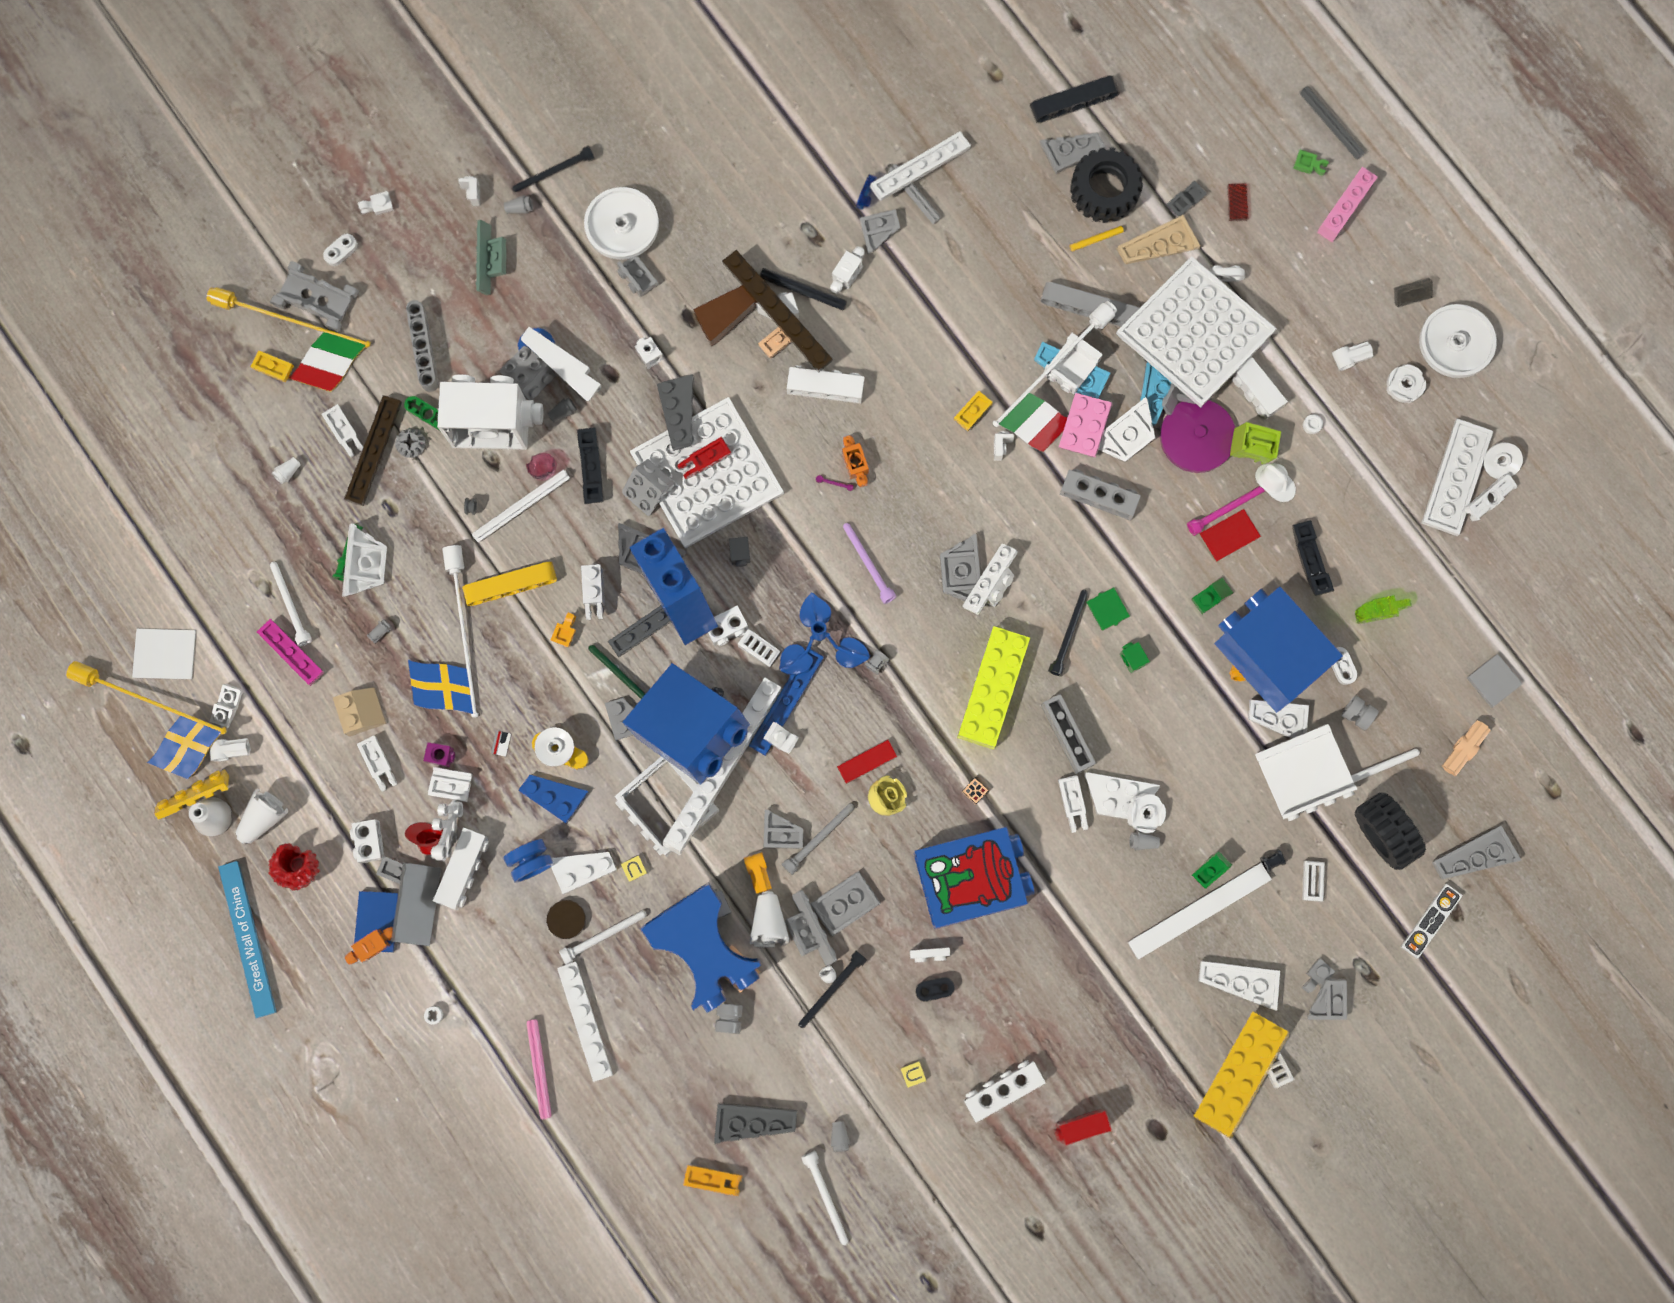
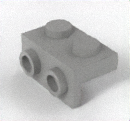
(637, 275)

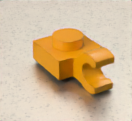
(564, 633)

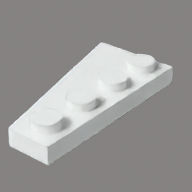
(1245, 982)

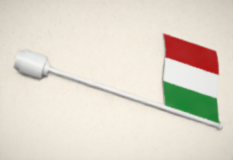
(1034, 418)

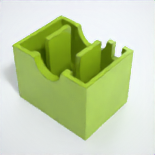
(1255, 443)

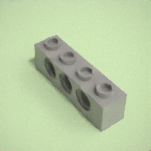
(1089, 497)

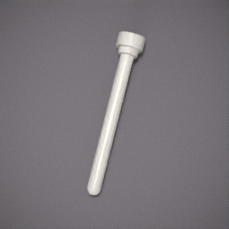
(302, 637)
(1385, 765)
(568, 954)
(811, 1161)

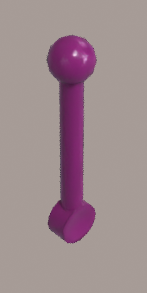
(819, 479)

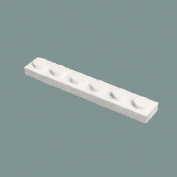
(920, 166)
(585, 1021)

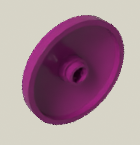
(1197, 436)

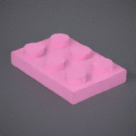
(1085, 425)

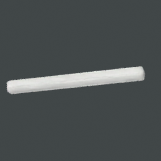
(520, 506)

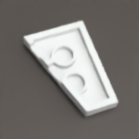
(580, 870)

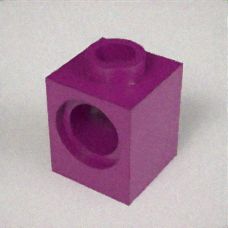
(432, 750)

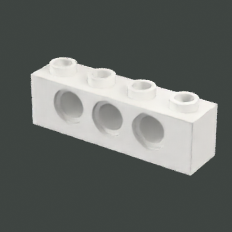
(1033, 1081)

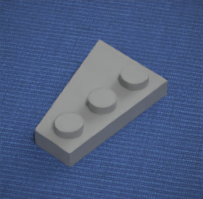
(1068, 151)

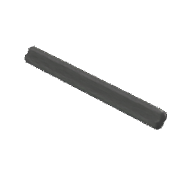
(1334, 125)

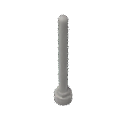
(792, 864)

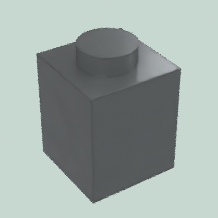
(739, 551)

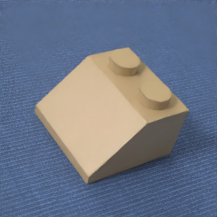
(359, 711)

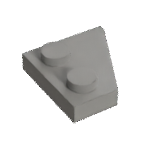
(878, 228)

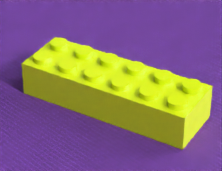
(993, 687)

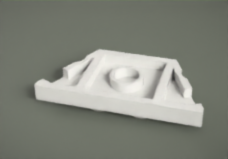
(1129, 433)
(363, 562)
(1114, 794)

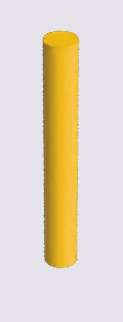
(1096, 238)

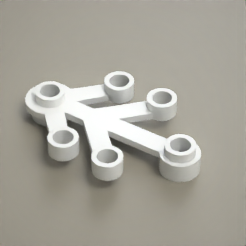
(449, 835)

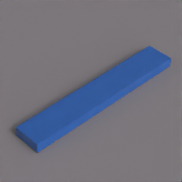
(785, 704)

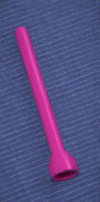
(1197, 525)

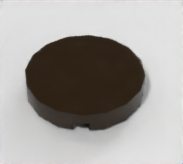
(566, 919)

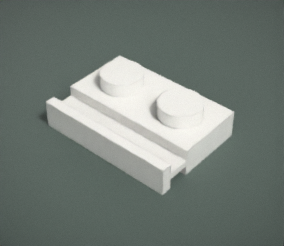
(450, 784)

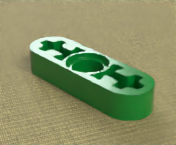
(420, 414)

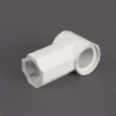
(1348, 357)
(223, 750)

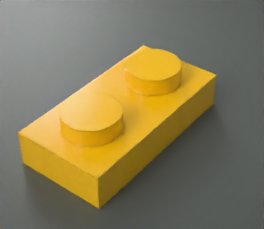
(272, 366)
(973, 410)

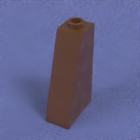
(724, 313)

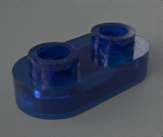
(864, 198)

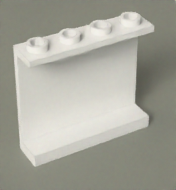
(1306, 772)

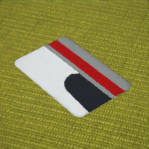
(501, 743)

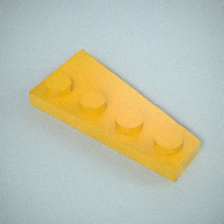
(200, 788)

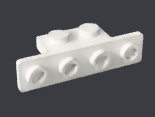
(992, 581)

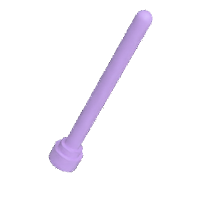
(887, 594)

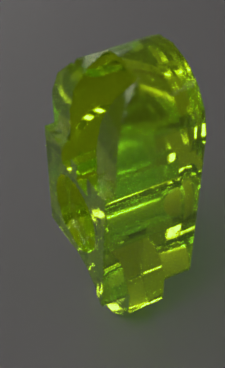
(1381, 609)

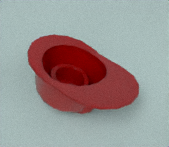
(423, 836)

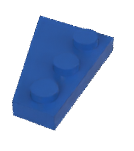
(553, 796)

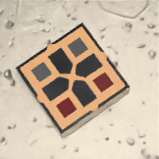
(975, 791)

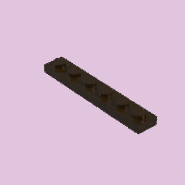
(373, 450)

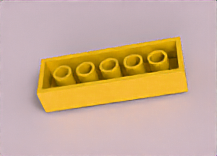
(1241, 1075)

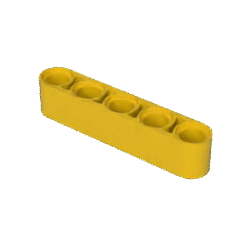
(509, 583)

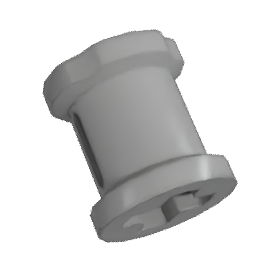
(876, 662)

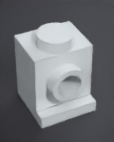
(651, 357)

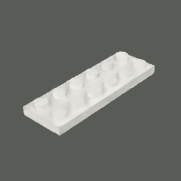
(1457, 477)

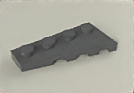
(677, 407)
(748, 1121)

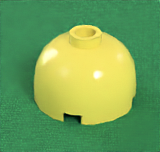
(887, 796)

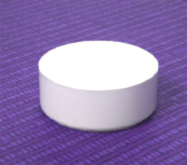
(1312, 424)

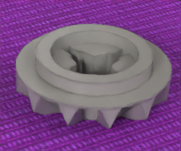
(416, 448)

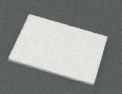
(164, 654)

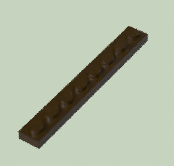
(777, 311)

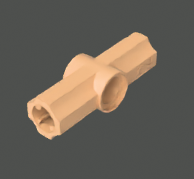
(1466, 748)

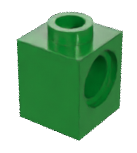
(1134, 657)

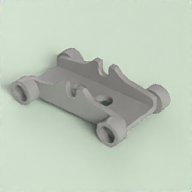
(298, 282)

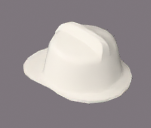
(1276, 482)

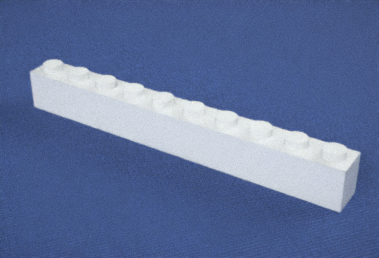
(707, 792)

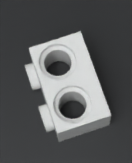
(723, 621)
(373, 839)

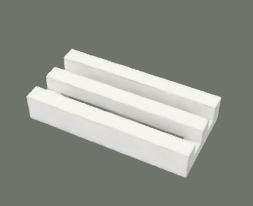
(1313, 879)

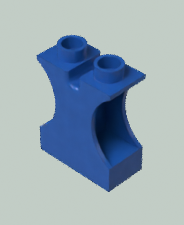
(693, 934)

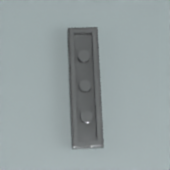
(639, 631)

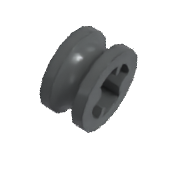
(470, 506)

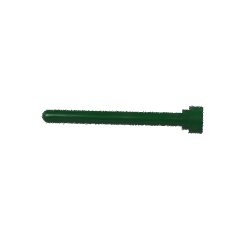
(616, 671)

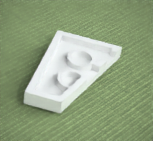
(1289, 721)

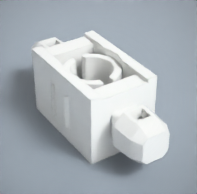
(847, 270)

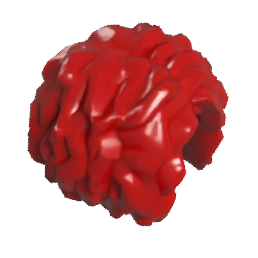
(292, 867)

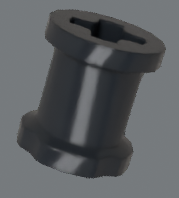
(1273, 860)

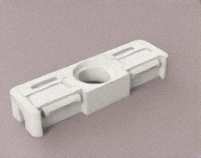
(1481, 504)

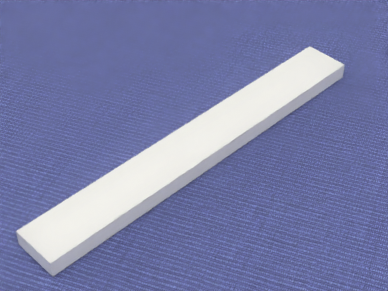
(1199, 911)

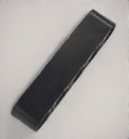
(1074, 99)

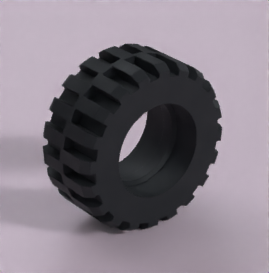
(1110, 163)
(1390, 831)

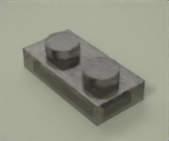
(1413, 292)

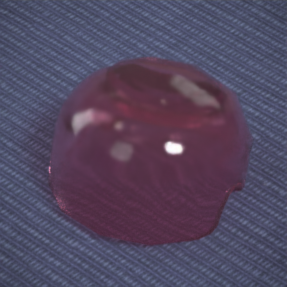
(541, 466)

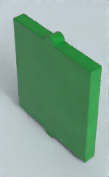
(1108, 609)

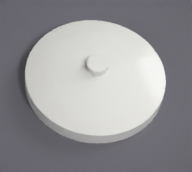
(621, 223)
(1457, 341)

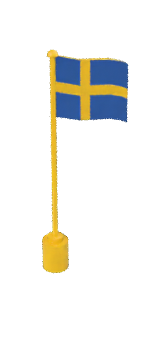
(185, 741)

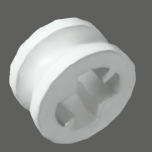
(427, 1014)

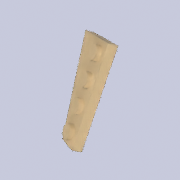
(1162, 241)

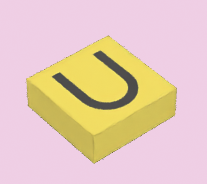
(634, 868)
(913, 1074)

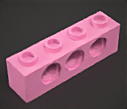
(1347, 204)

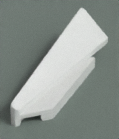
(563, 363)

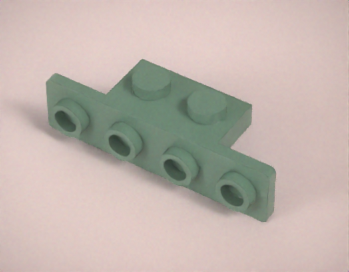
(490, 257)

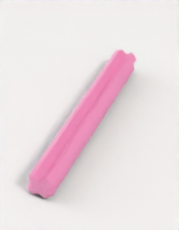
(539, 1069)

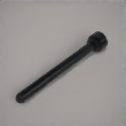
(585, 154)
(1057, 667)
(856, 961)

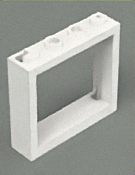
(636, 819)

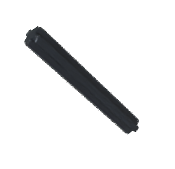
(803, 289)

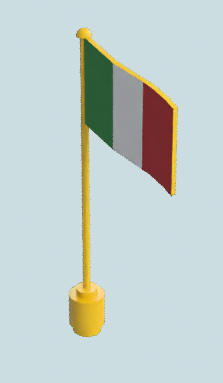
(326, 358)

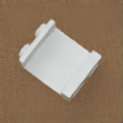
(1074, 366)

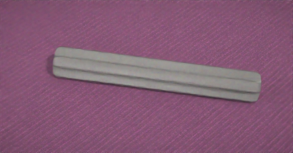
(920, 200)

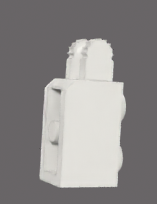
(593, 589)

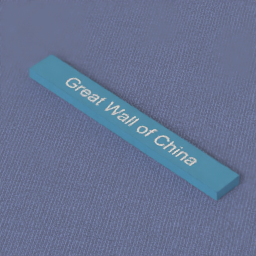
(247, 939)

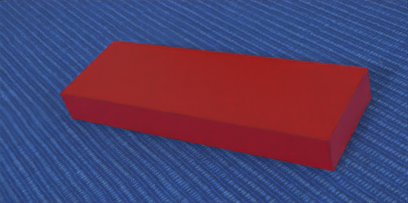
(867, 761)

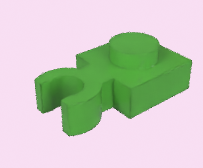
(1307, 162)

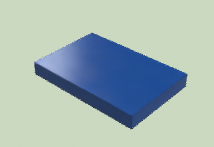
(375, 912)

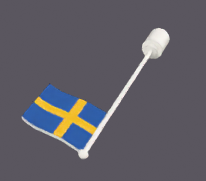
(443, 684)

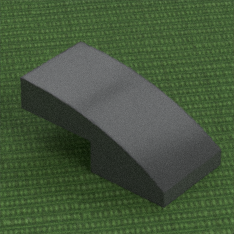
(1187, 199)

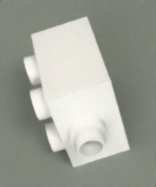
(486, 413)

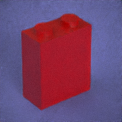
(1082, 1127)

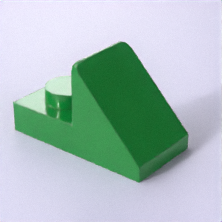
(1212, 595)
(1212, 869)

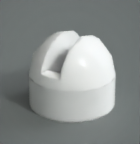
(828, 974)

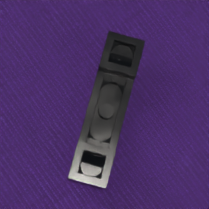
(590, 465)
(1311, 559)

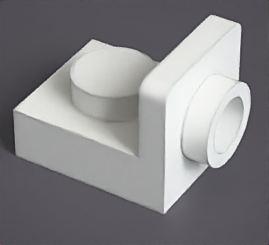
(472, 189)
(1000, 444)
(780, 738)

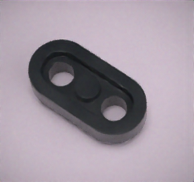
(934, 988)

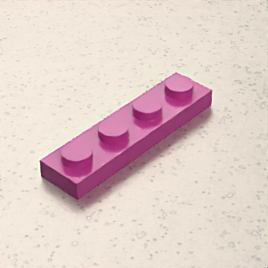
(290, 652)

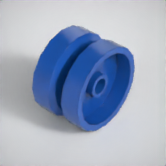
(528, 860)

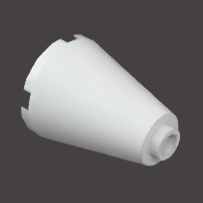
(260, 815)
(211, 816)
(768, 922)

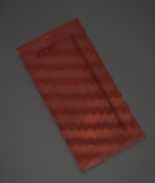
(1237, 202)

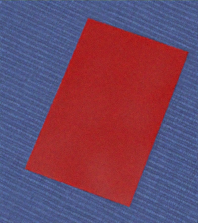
(1230, 535)

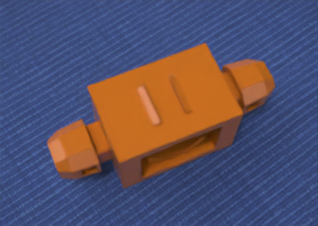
(850, 449)
(369, 946)

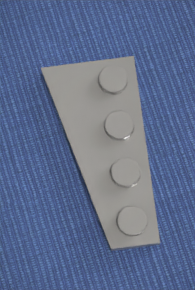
(1481, 853)

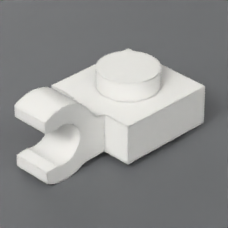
(379, 203)

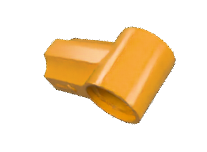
(757, 868)

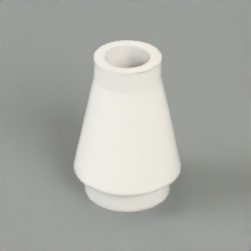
(285, 471)

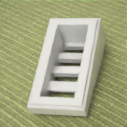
(748, 649)
(1272, 1076)

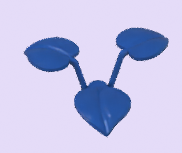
(816, 614)

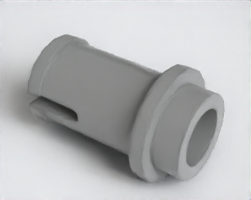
(379, 631)

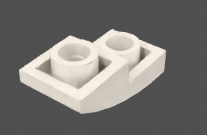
(227, 705)

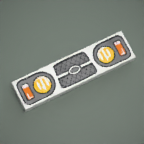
(1431, 921)

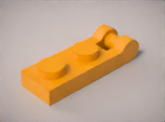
(712, 1180)

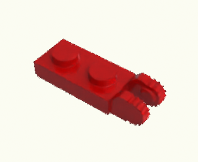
(705, 457)

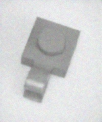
(1317, 974)

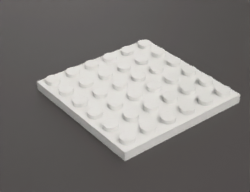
(1196, 331)
(720, 492)

